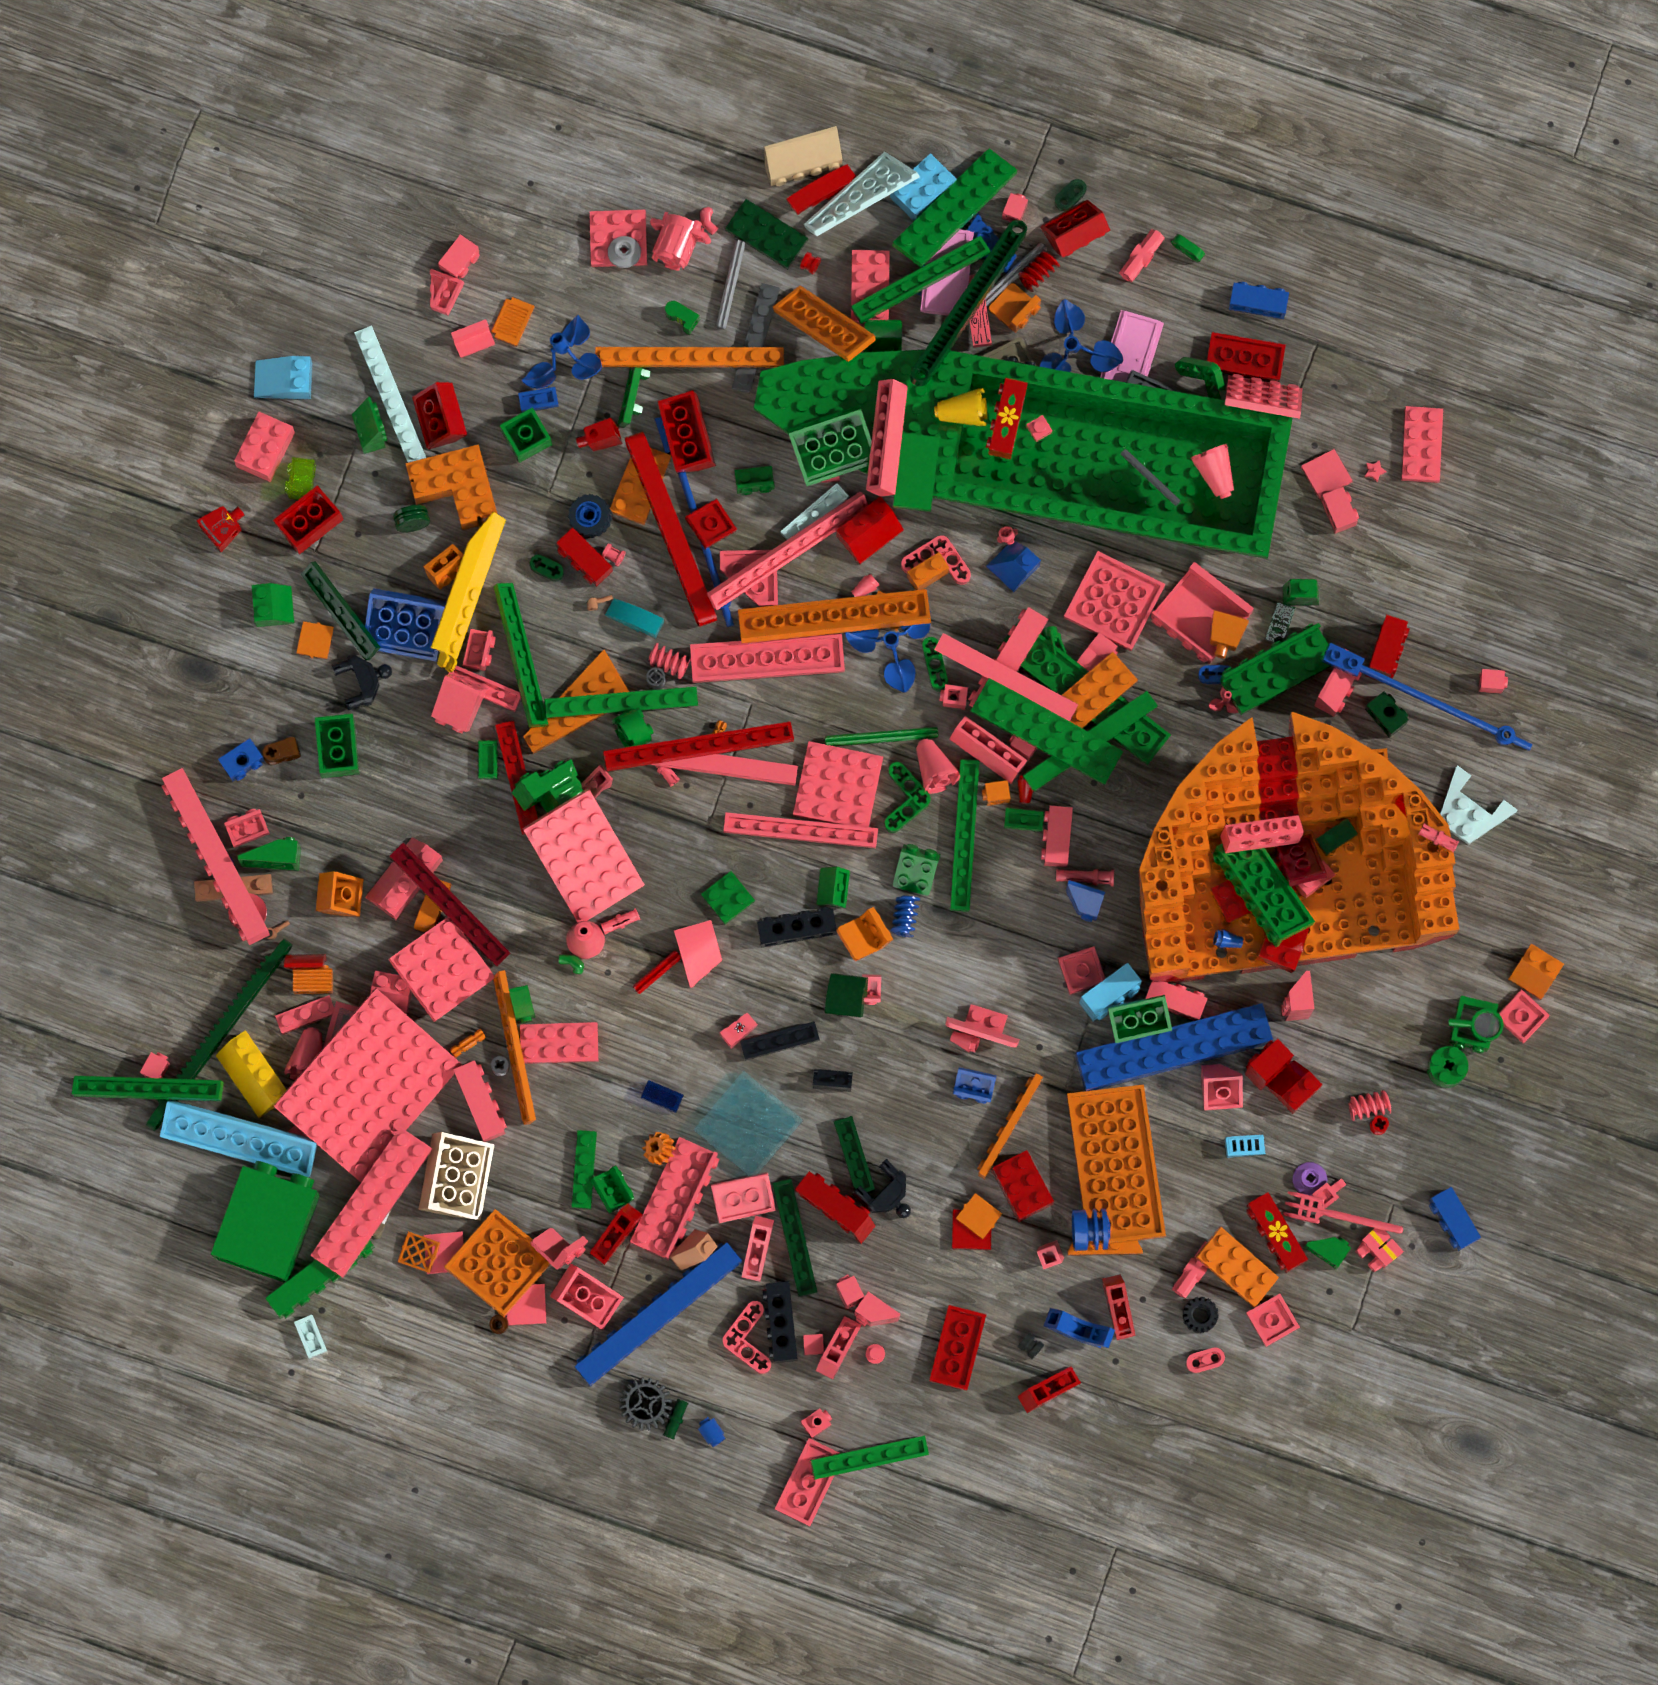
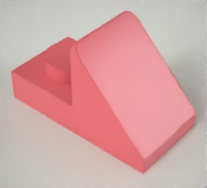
(597, 781)

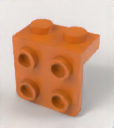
(1015, 307)
(864, 935)

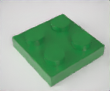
(728, 897)

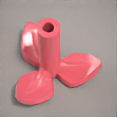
(1217, 704)

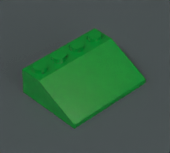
(832, 445)

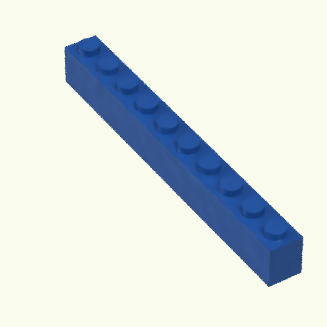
(658, 1314)

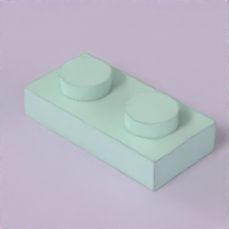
(310, 1336)

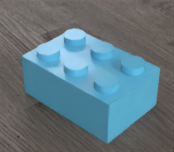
(922, 192)
(1110, 992)

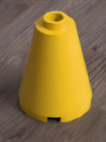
(964, 408)

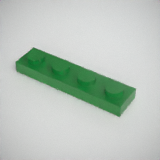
(584, 1169)

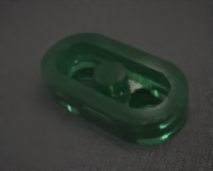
(1069, 195)

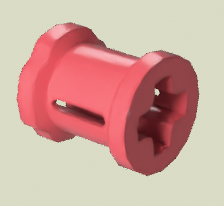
(613, 554)

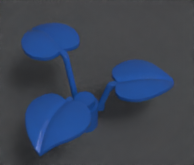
(1069, 318)
(589, 364)
(898, 674)

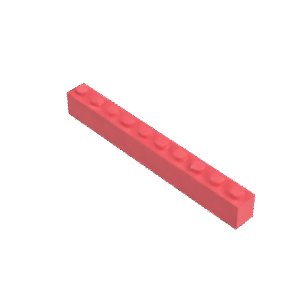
(215, 856)

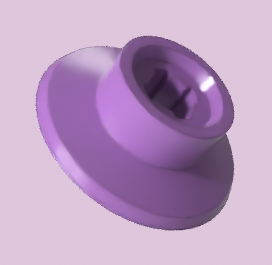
(1302, 1171)

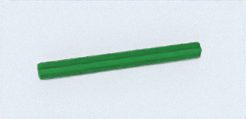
(882, 736)

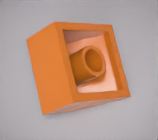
(339, 894)
(1536, 971)

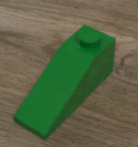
(522, 1004)

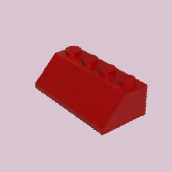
(686, 432)

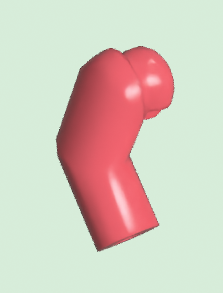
(705, 219)

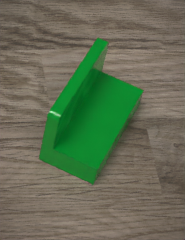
(833, 887)

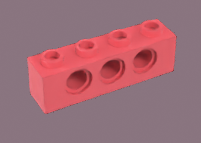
(1261, 834)

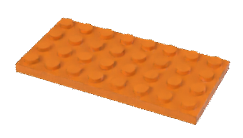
(1117, 1161)

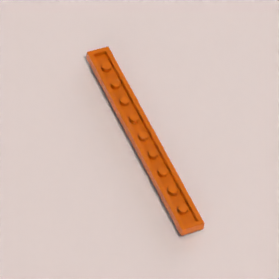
(691, 356)

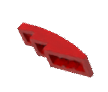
(820, 189)

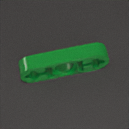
(943, 676)

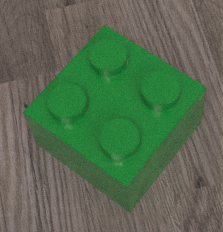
(525, 435)

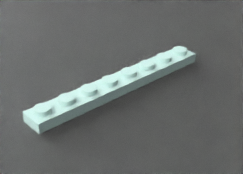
(390, 394)

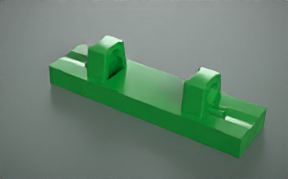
(628, 405)

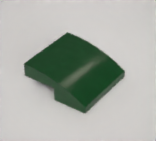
(846, 995)

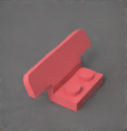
(984, 1024)

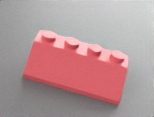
(395, 888)

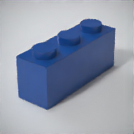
(1259, 300)
(1454, 1219)

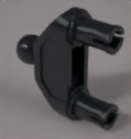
(366, 678)
(889, 1196)

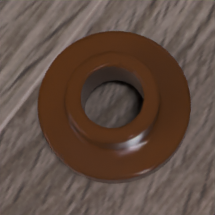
(494, 1321)

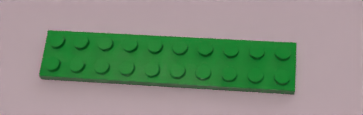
(1062, 672)

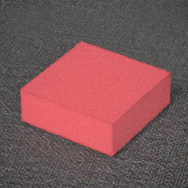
(813, 1344)

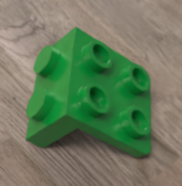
(887, 335)
(916, 869)

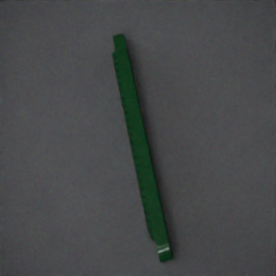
(968, 303)
(226, 1024)

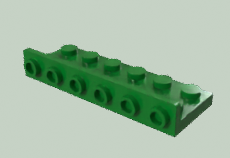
(1276, 669)
(1264, 892)

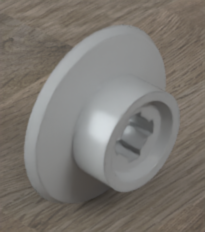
(621, 259)

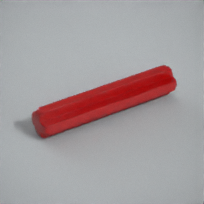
(657, 972)

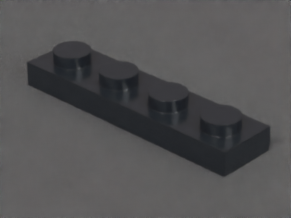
(779, 1041)

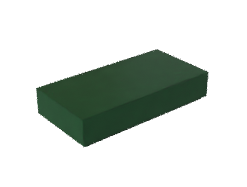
(1336, 837)

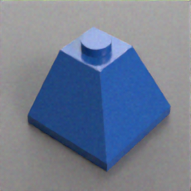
(1014, 565)
(1085, 900)

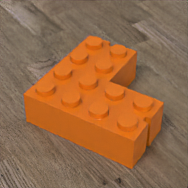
(455, 474)

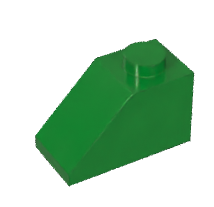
(1329, 1250)

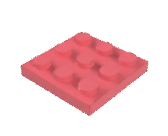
(609, 225)

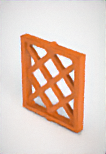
(431, 1256)

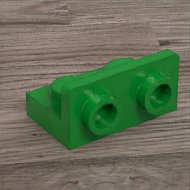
(754, 480)

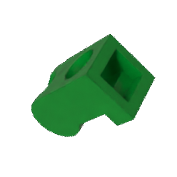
(677, 312)

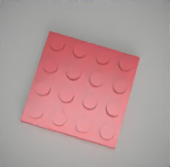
(1263, 396)
(1114, 600)
(837, 785)
(441, 968)

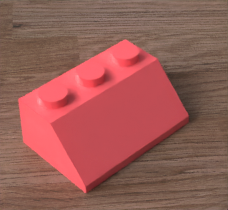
(1334, 691)
(1299, 1001)

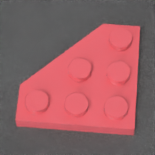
(763, 593)

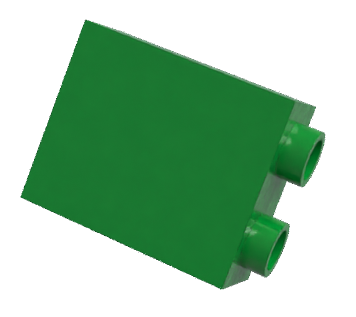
(266, 1222)

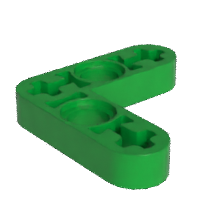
(1209, 372)
(912, 802)

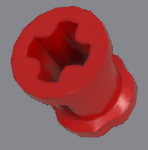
(1376, 1130)

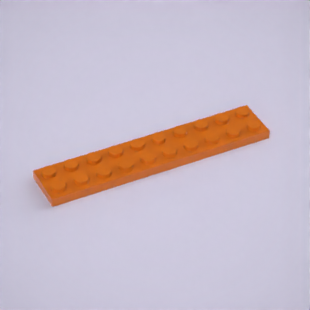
(834, 616)

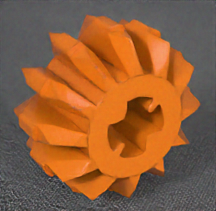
(658, 1148)

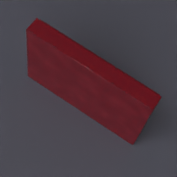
(1301, 861)

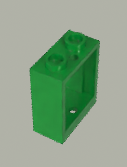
(1473, 1004)

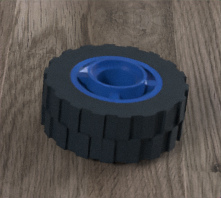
(584, 506)

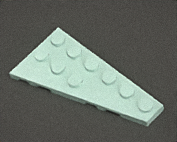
(871, 185)

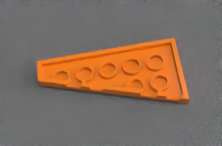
(596, 679)

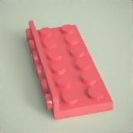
(675, 1198)

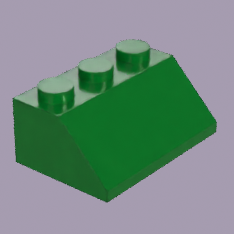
(1139, 1019)

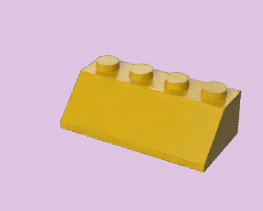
(251, 1073)

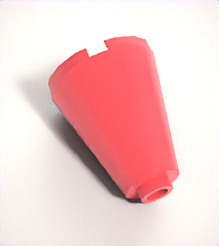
(1216, 470)
(935, 767)
(585, 939)
(305, 1051)

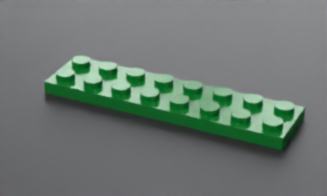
(954, 207)
(1047, 731)

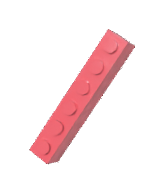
(886, 437)
(1018, 646)

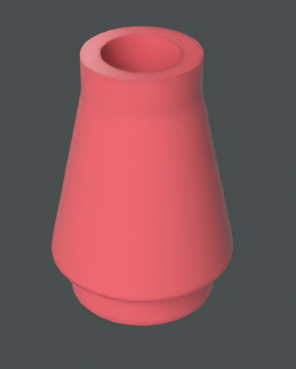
(865, 586)
(965, 1041)

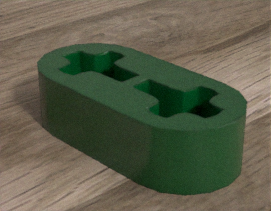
(544, 571)

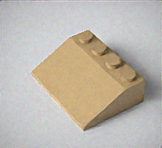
(803, 156)
(456, 1176)

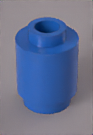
(711, 1431)

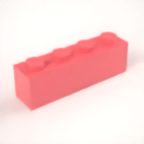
(988, 749)
(479, 1101)

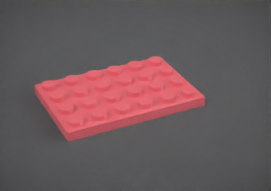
(583, 856)

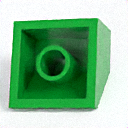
(272, 604)

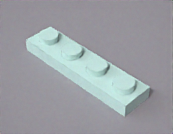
(823, 505)

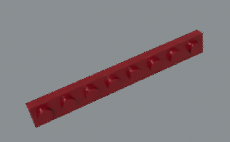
(449, 904)

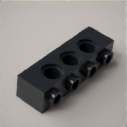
(807, 932)
(782, 1291)

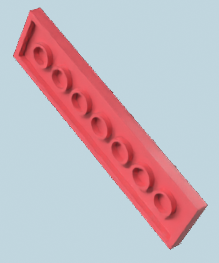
(767, 658)
(371, 1202)

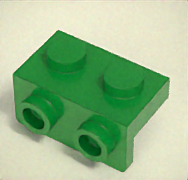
(613, 1189)

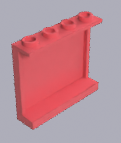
(1190, 608)

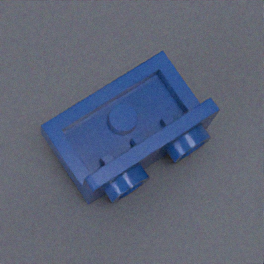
(974, 1085)

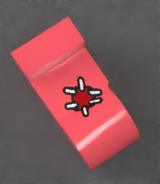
(738, 1030)

